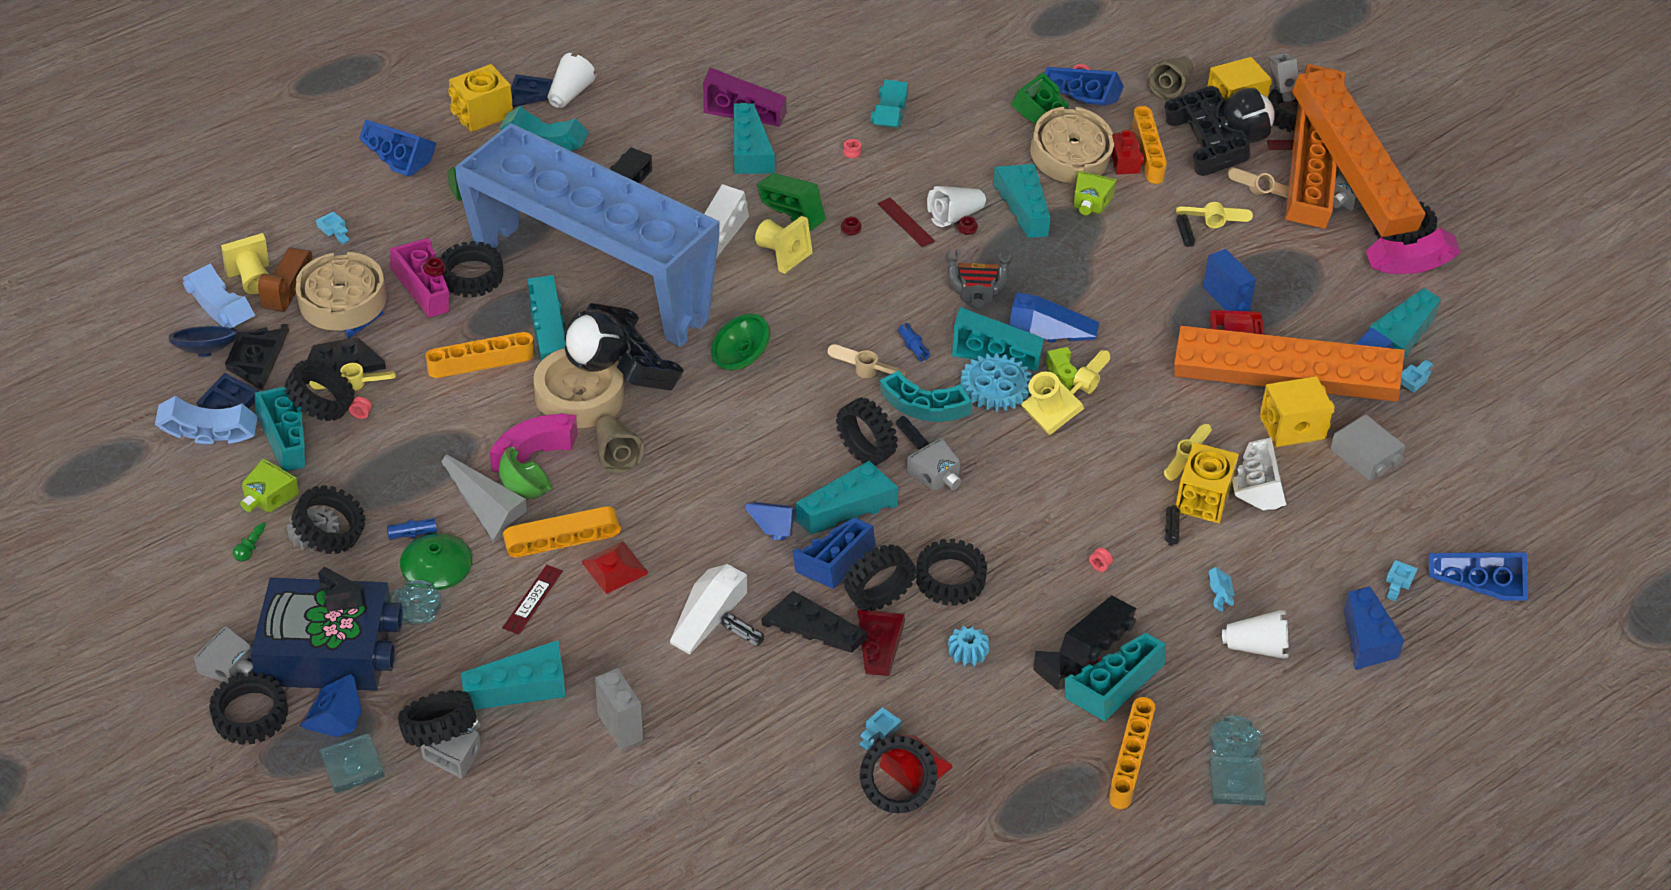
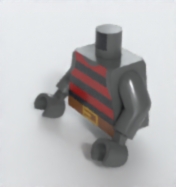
(977, 281)

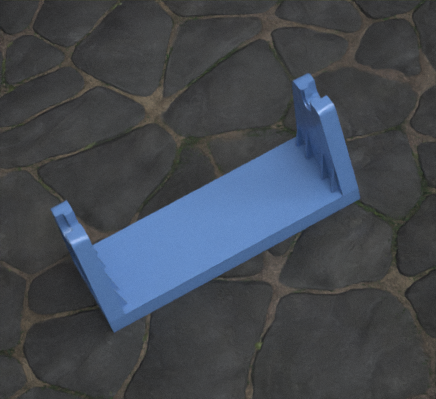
(600, 208)

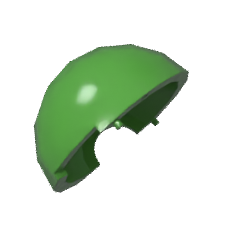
(523, 479)

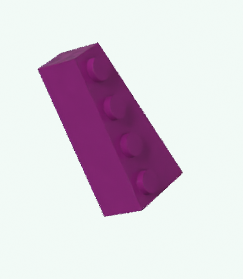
(724, 91)

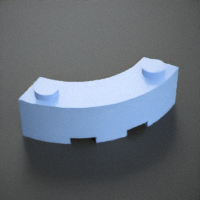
(210, 293)
(206, 424)

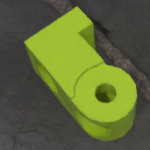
(1059, 363)

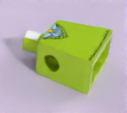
(1093, 192)
(268, 487)

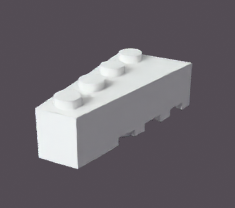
(731, 210)

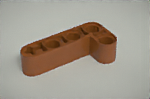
(279, 289)

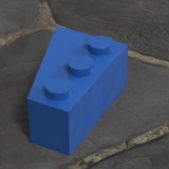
(832, 556)

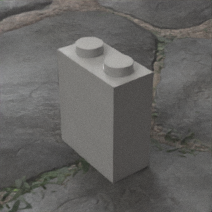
(1368, 447)
(619, 708)

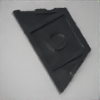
(344, 352)
(255, 354)

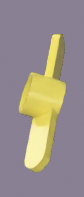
(1223, 214)
(355, 376)
(1088, 377)
(1179, 461)

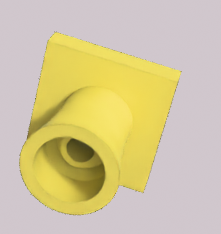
(790, 243)
(248, 259)
(1050, 402)

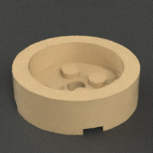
(1064, 159)
(341, 306)
(558, 381)

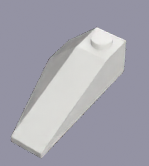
(1259, 477)
(708, 602)

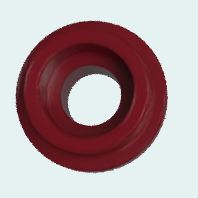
(967, 225)
(851, 226)
(434, 267)

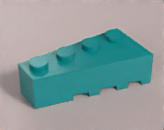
(846, 498)

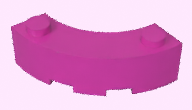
(1413, 258)
(536, 434)

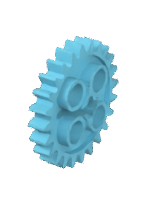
(996, 382)

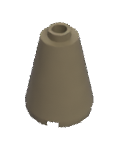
(1170, 77)
(617, 445)

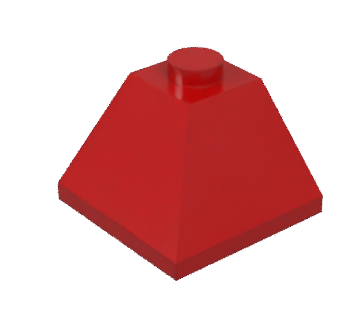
(614, 567)
(907, 768)

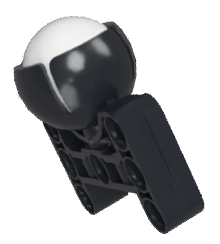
(1222, 127)
(608, 334)

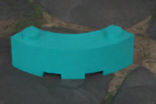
(892, 102)
(566, 134)
(925, 405)

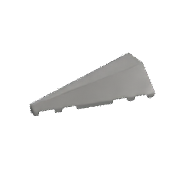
(487, 499)

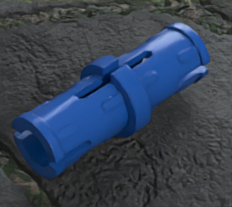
(914, 342)
(411, 528)

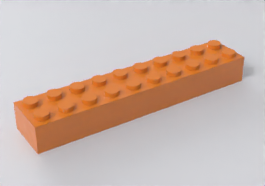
(1358, 153)
(1311, 171)
(1274, 359)

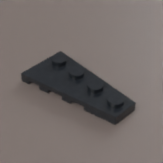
(814, 622)

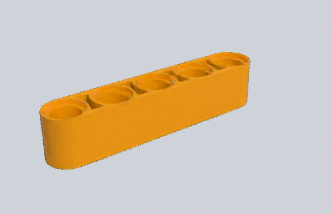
(1150, 144)
(480, 355)
(561, 531)
(1131, 753)

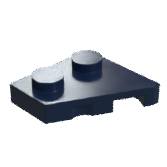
(529, 89)
(227, 393)

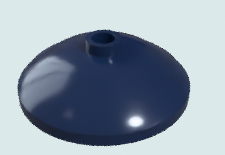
(203, 339)

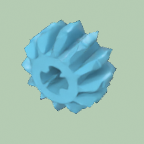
(968, 645)

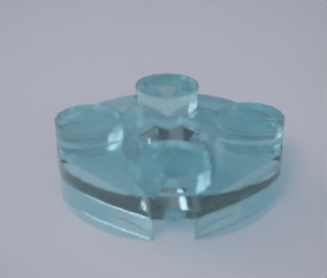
(429, 601)
(1235, 726)

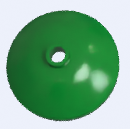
(740, 342)
(436, 559)

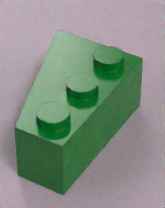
(792, 197)

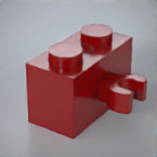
(1126, 153)

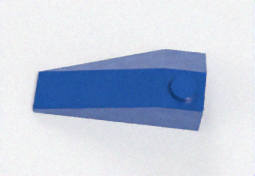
(1087, 86)
(399, 149)
(1050, 319)
(1489, 573)

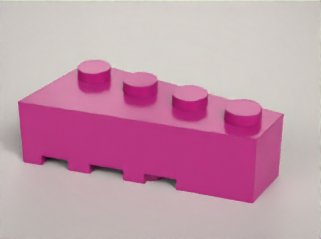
(408, 265)

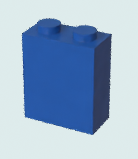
(1229, 281)

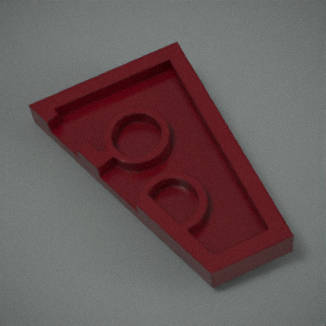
(883, 640)

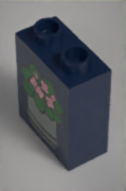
(313, 647)

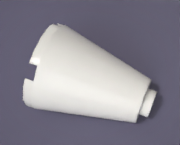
(570, 80)
(953, 203)
(1259, 635)

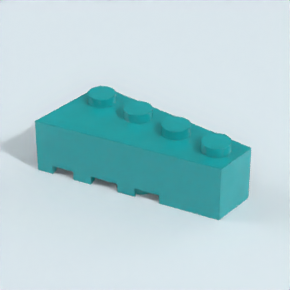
(751, 145)
(1024, 195)
(546, 315)
(1409, 320)
(981, 335)
(282, 427)
(1117, 677)
(517, 678)

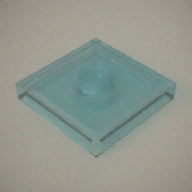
(351, 763)
(1237, 781)

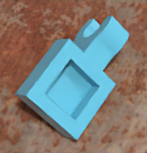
(335, 225)
(1415, 378)
(1400, 577)
(1222, 586)
(881, 726)

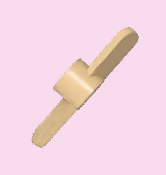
(1252, 181)
(865, 362)

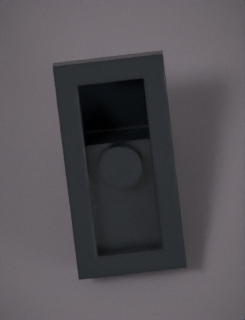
(340, 591)
(1052, 665)

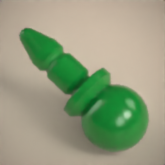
(243, 551)

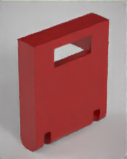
(1237, 321)

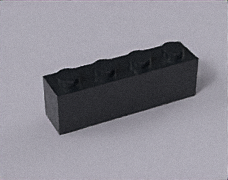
(634, 165)
(1098, 631)

